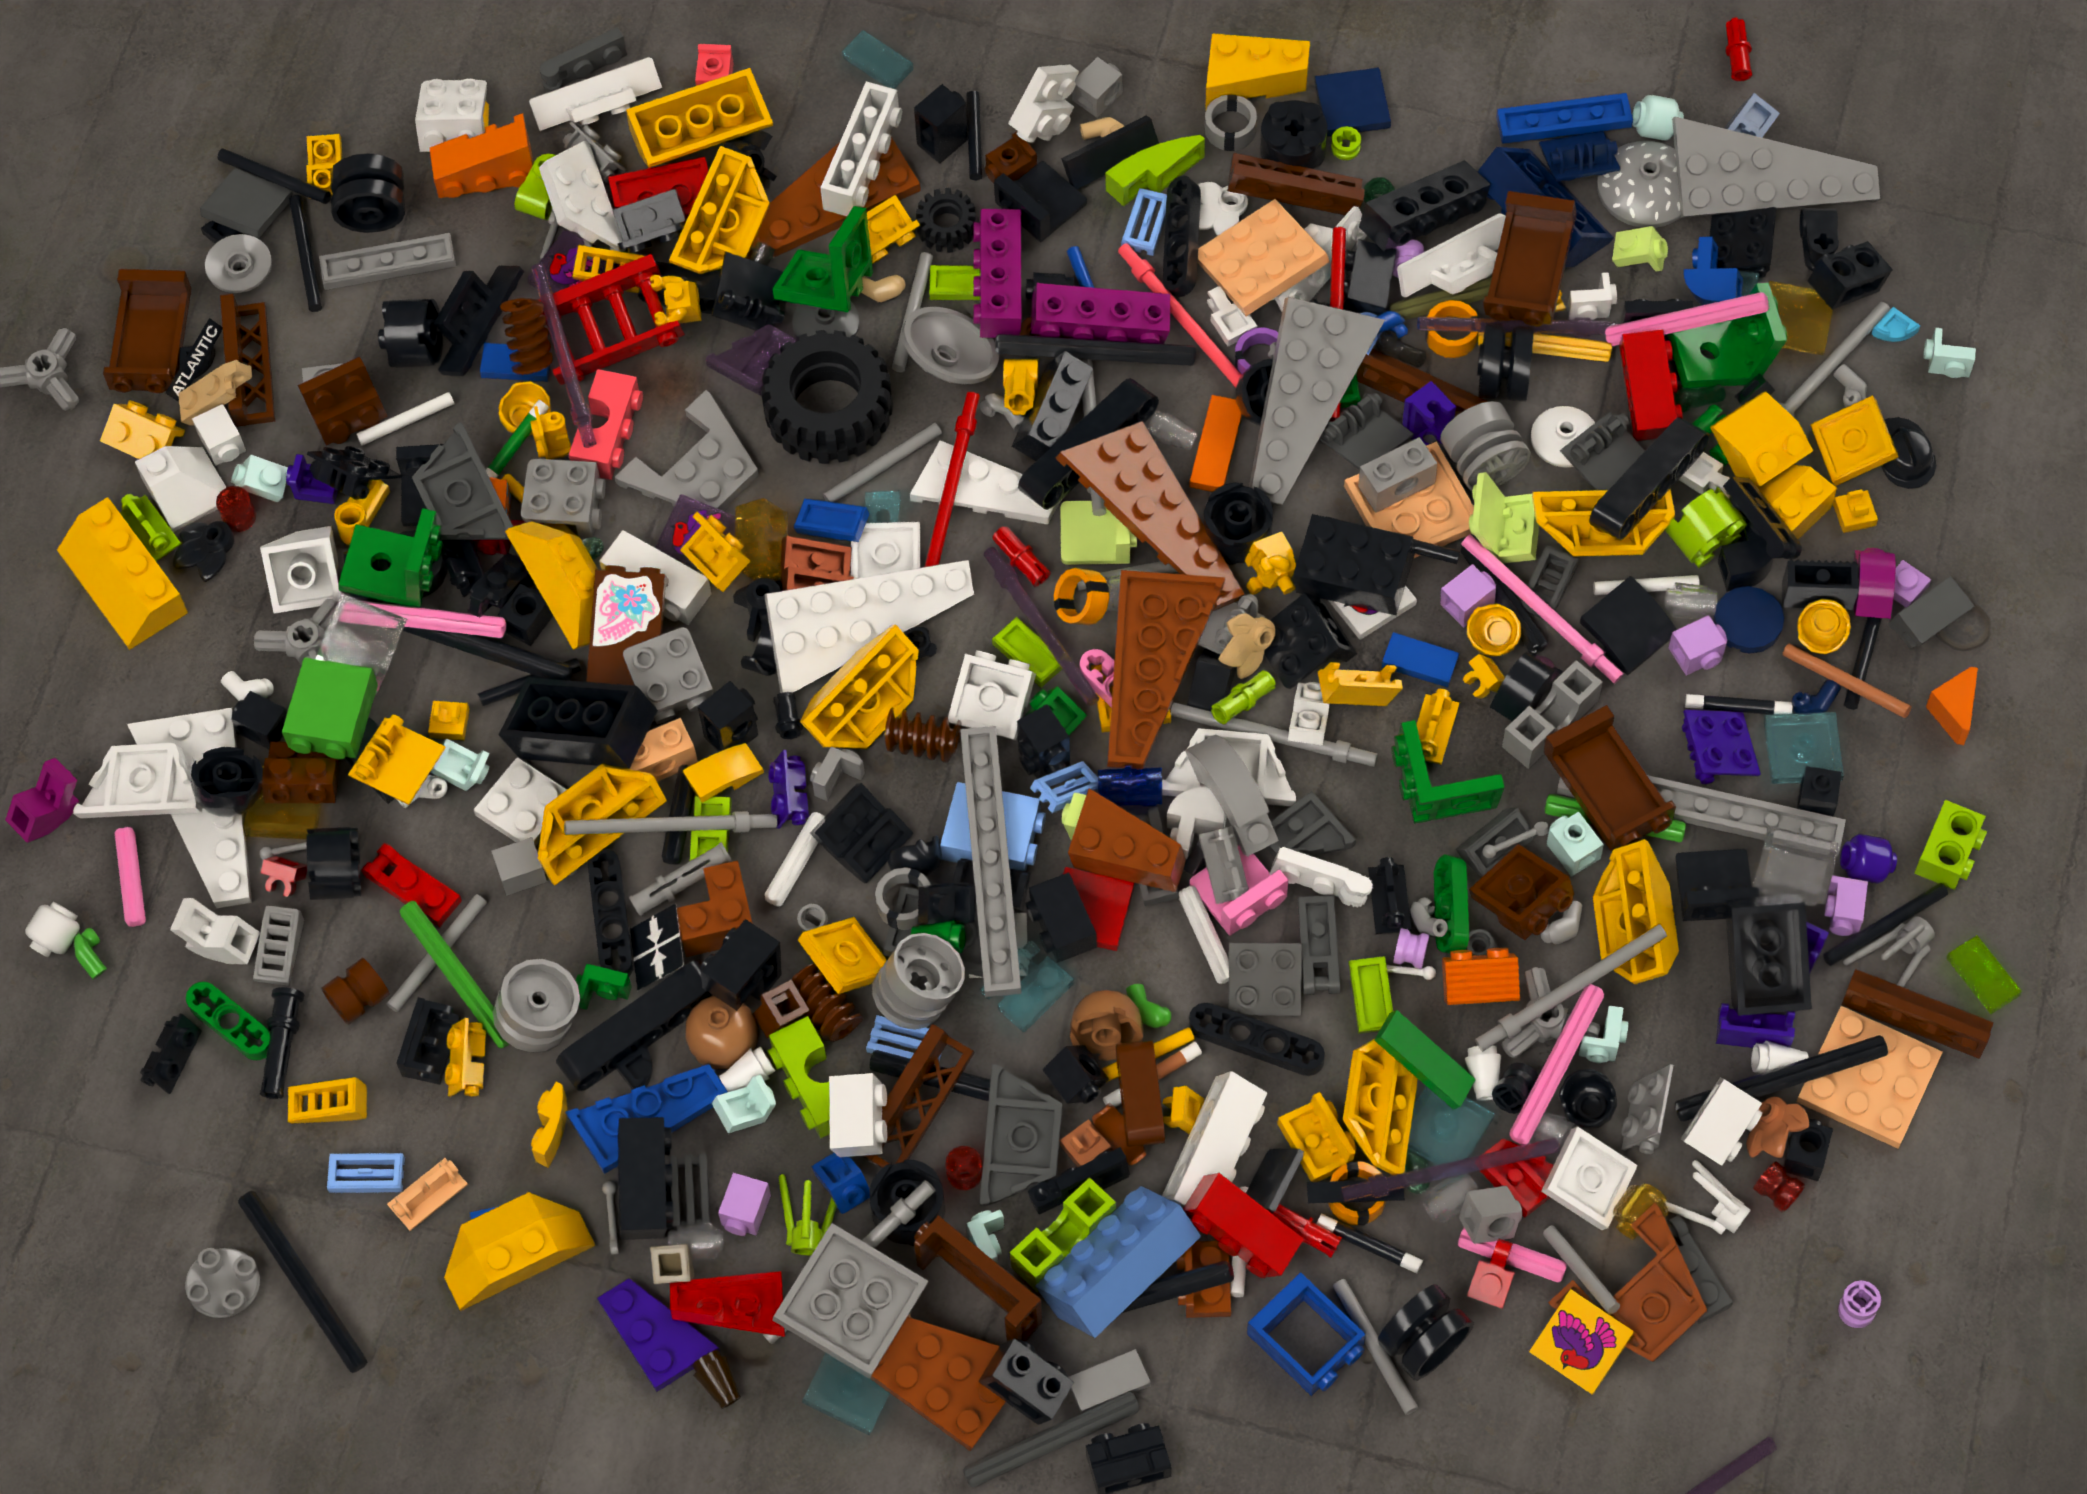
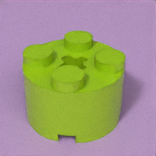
(1706, 526)

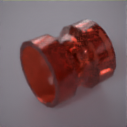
(236, 508)
(1773, 1180)

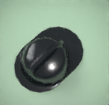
(1916, 458)

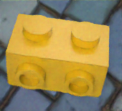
(889, 225)
(137, 431)
(714, 552)
(1320, 1136)

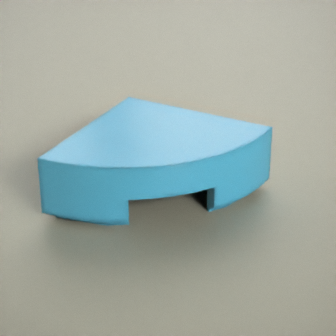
(1895, 327)

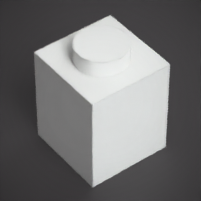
(219, 435)

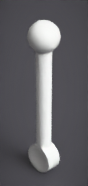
(1428, 972)

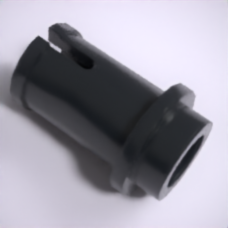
(787, 716)

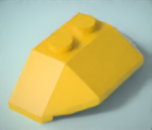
(723, 214)
(1567, 518)
(562, 575)
(858, 698)
(601, 794)
(1629, 903)
(1380, 1106)
(512, 1246)

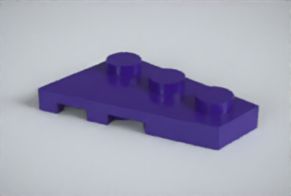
(656, 1341)

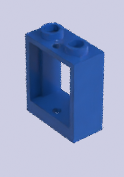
(1268, 1318)

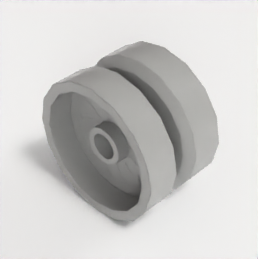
(536, 1005)

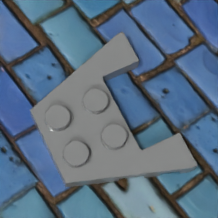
(709, 472)

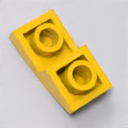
(322, 154)
(721, 770)
(552, 1115)

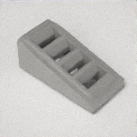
(281, 916)

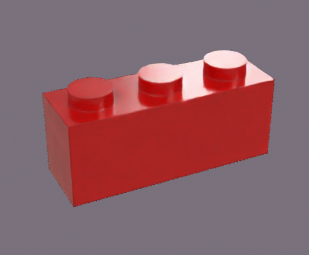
(1649, 383)
(1242, 1226)

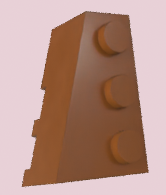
(1124, 847)

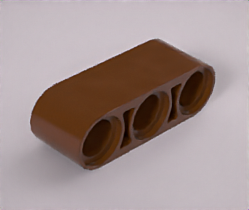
(1140, 1093)

